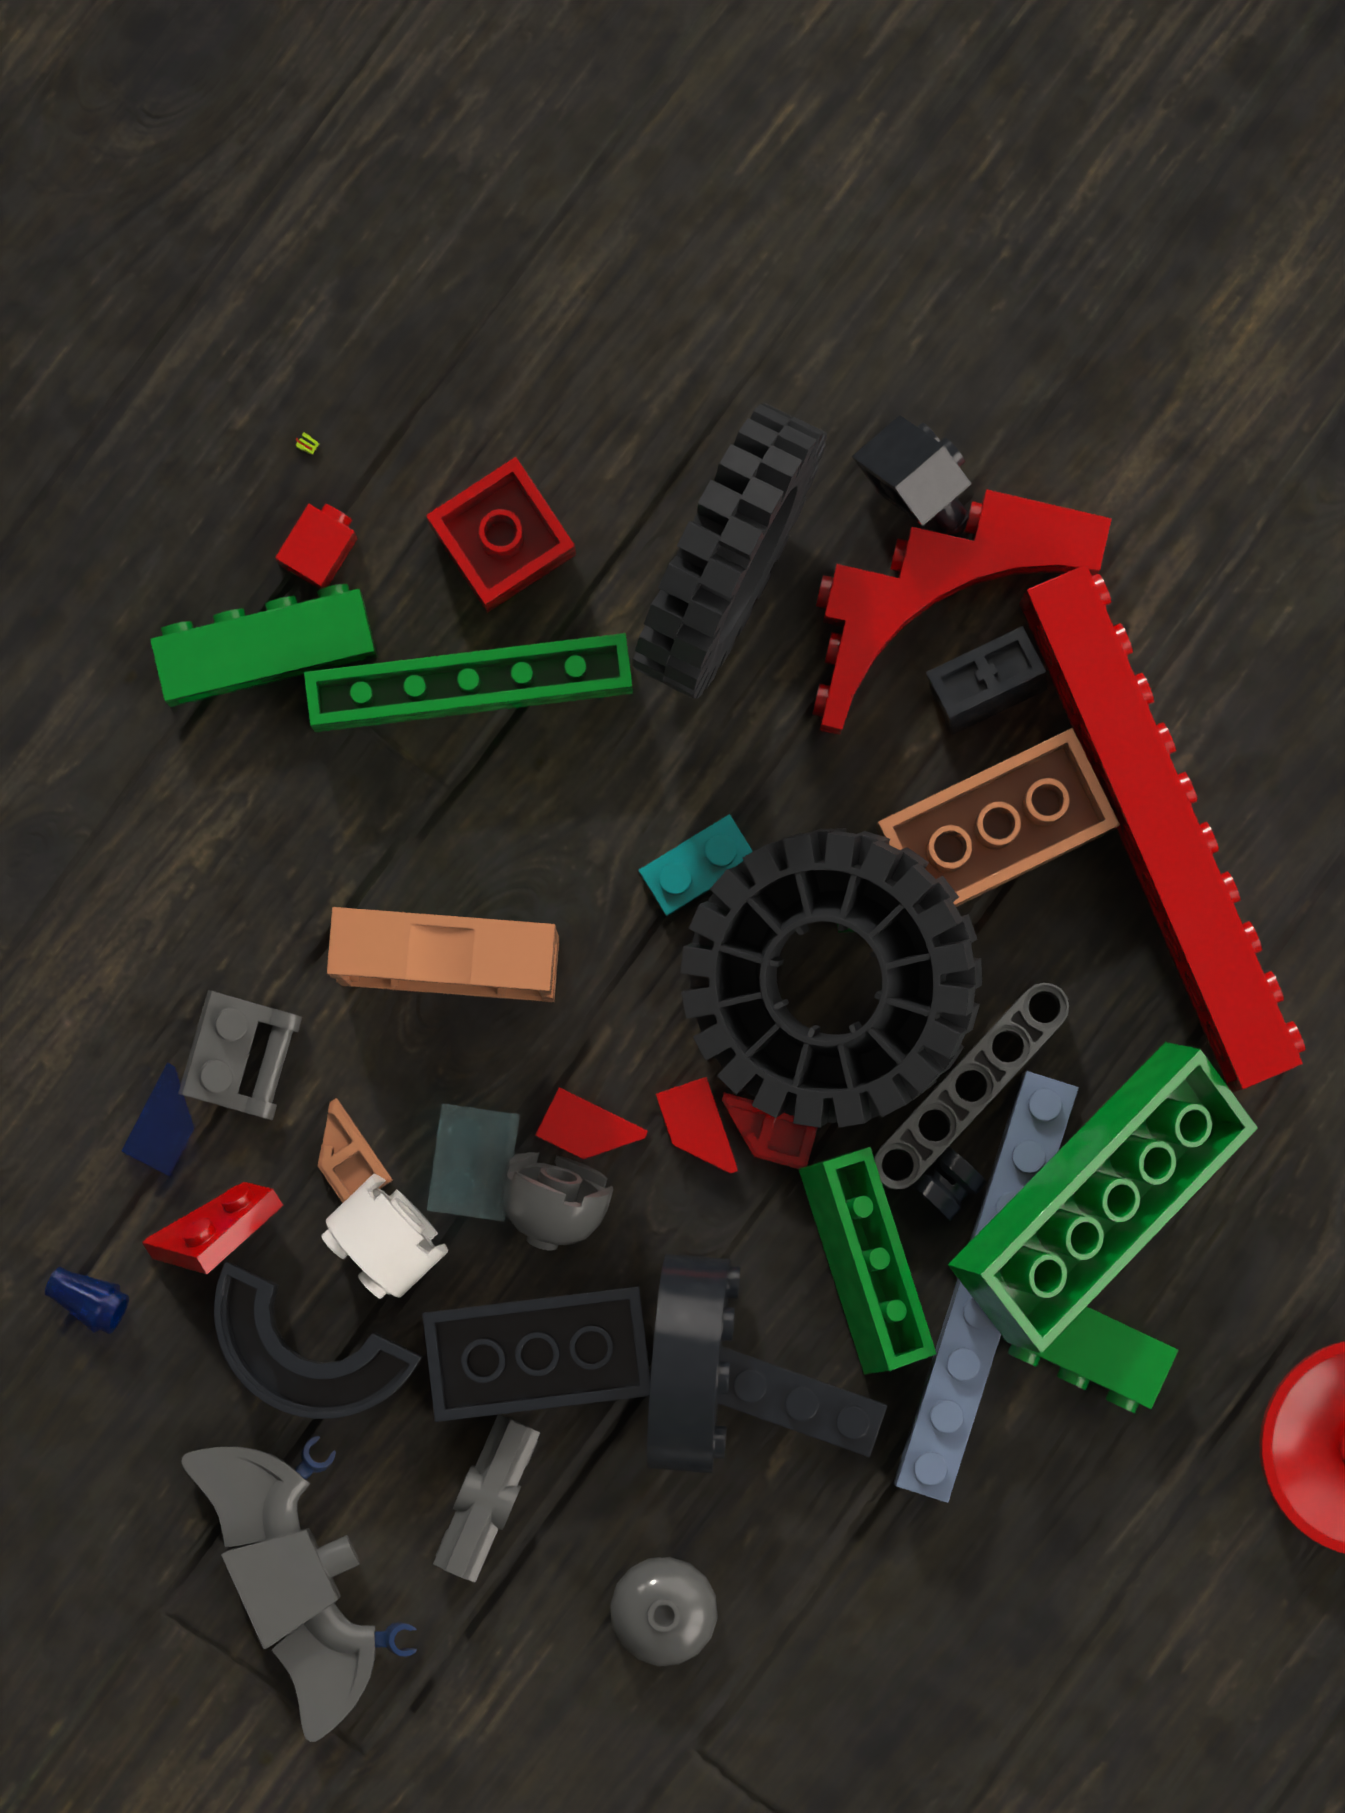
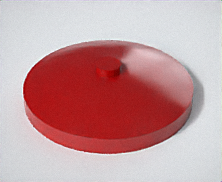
(1306, 1446)

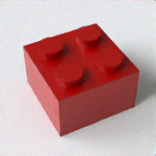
(501, 534)

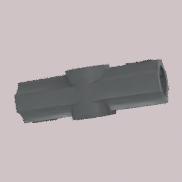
(486, 1498)

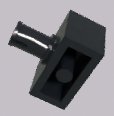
(917, 473)

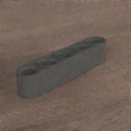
(991, 1070)

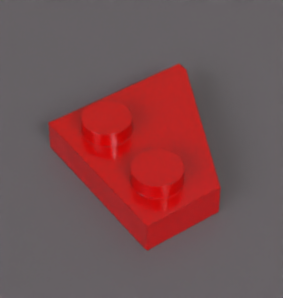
(215, 1229)

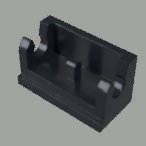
(987, 680)

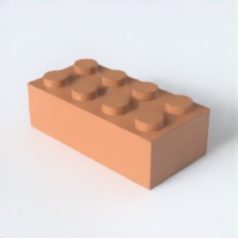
(1006, 818)

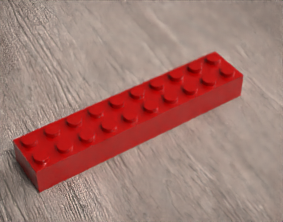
(1161, 830)

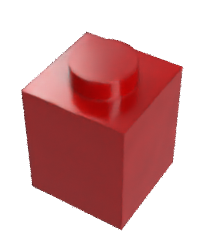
(317, 545)

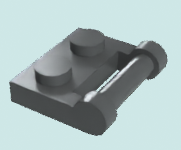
(223, 1050)

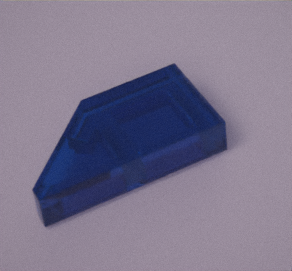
(162, 1125)

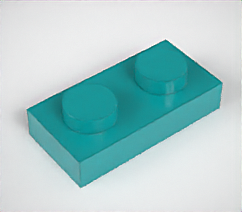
(695, 865)

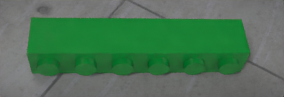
(468, 682)

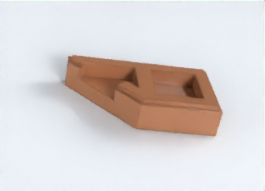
(346, 1155)

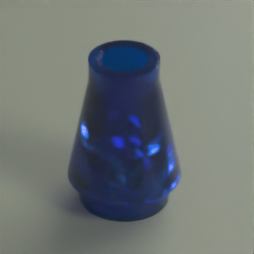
(89, 1299)

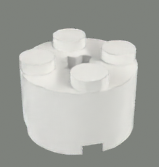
(383, 1238)

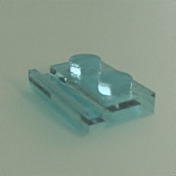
(472, 1161)

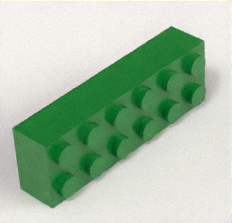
(1103, 1196)

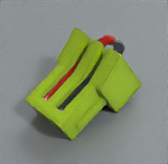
(306, 443)

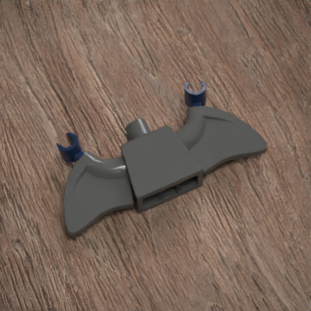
(290, 1578)

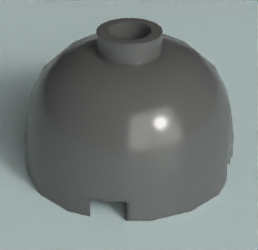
(554, 1202)
(663, 1611)

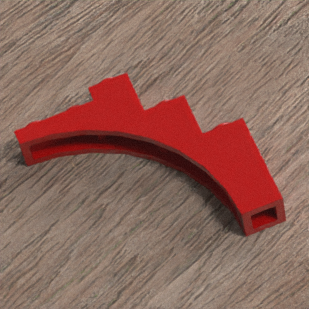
(1009, 539)

